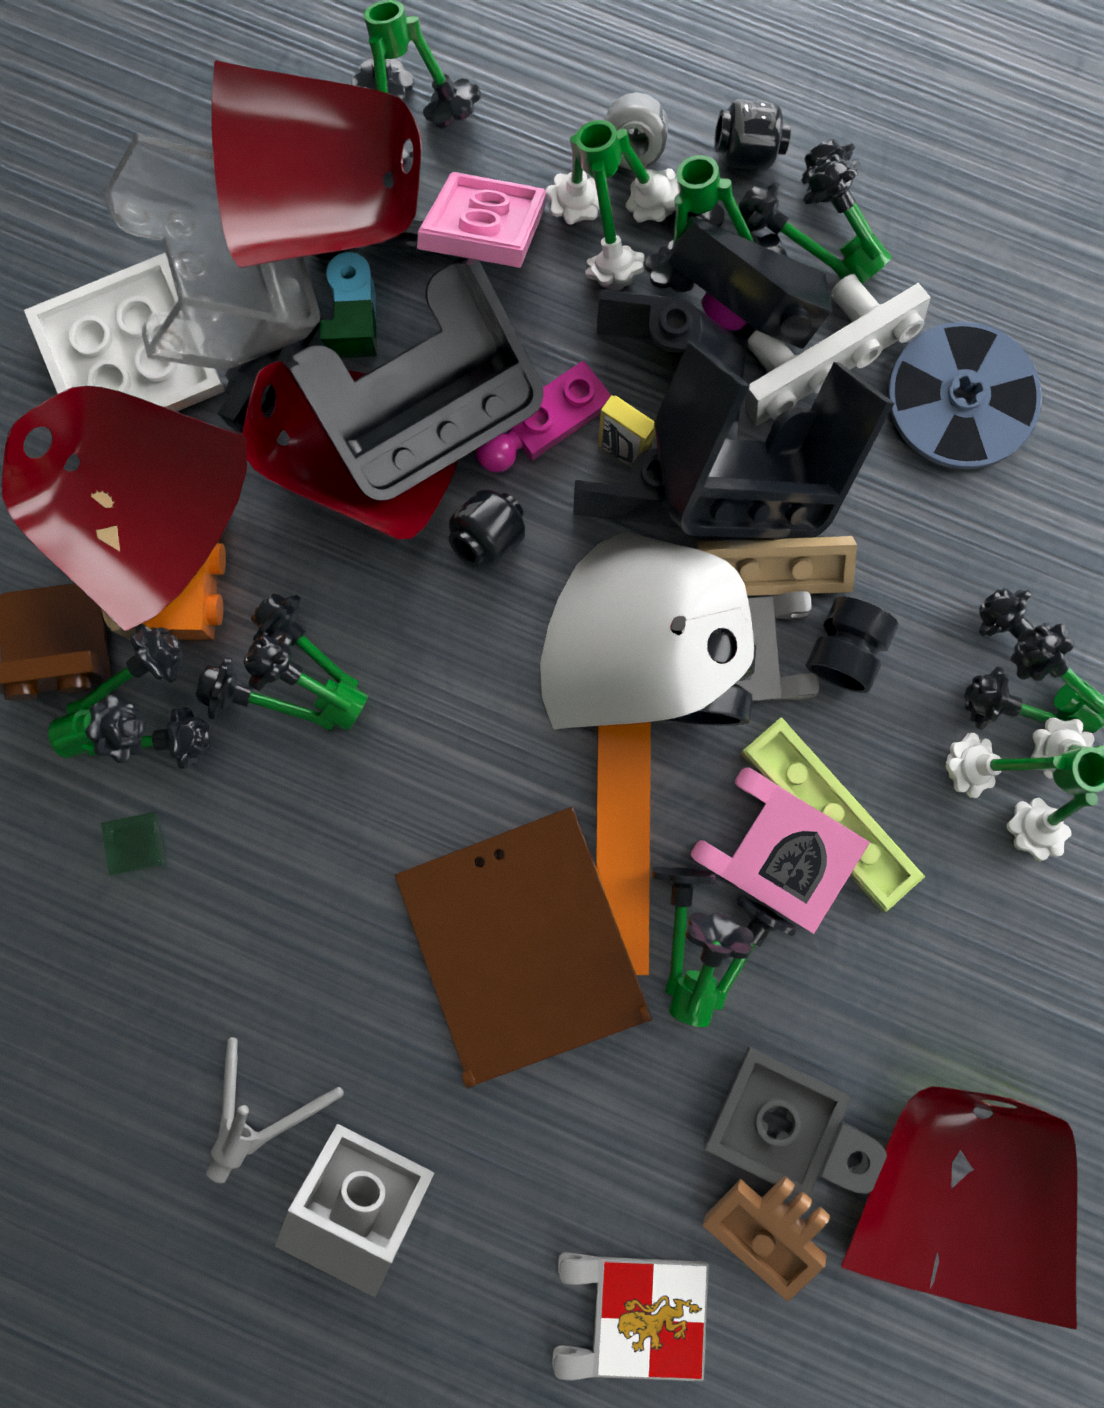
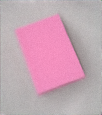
(483, 219)

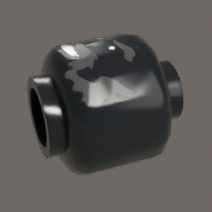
(486, 528)

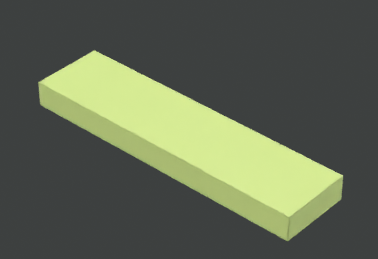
(787, 761)

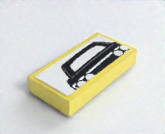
(624, 430)

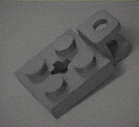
(814, 1145)

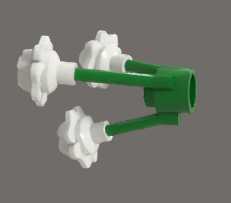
(574, 197)
(1061, 754)

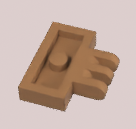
(770, 1234)

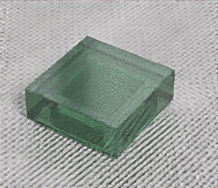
(133, 843)

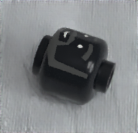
(751, 134)

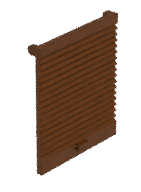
(522, 947)

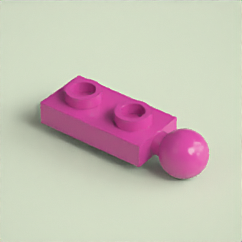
(566, 407)

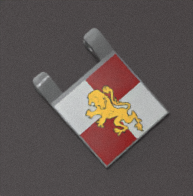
(644, 1319)

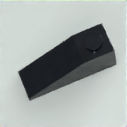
(753, 281)

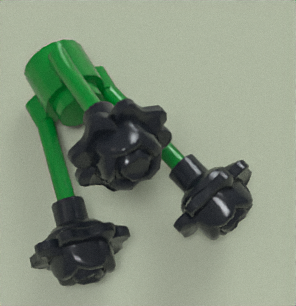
(829, 181)
(1036, 654)
(271, 660)
(115, 726)

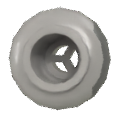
(645, 126)

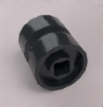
(854, 638)

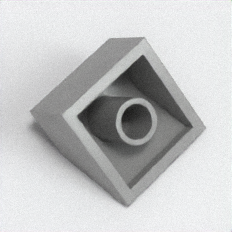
(354, 1210)

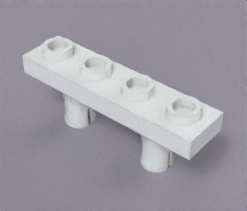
(857, 344)

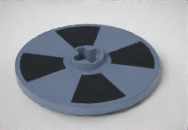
(980, 362)

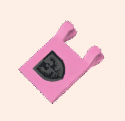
(789, 856)

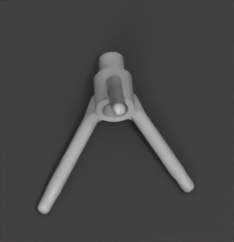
(238, 1138)

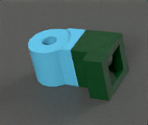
(354, 295)

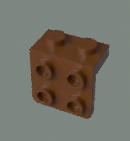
(51, 642)

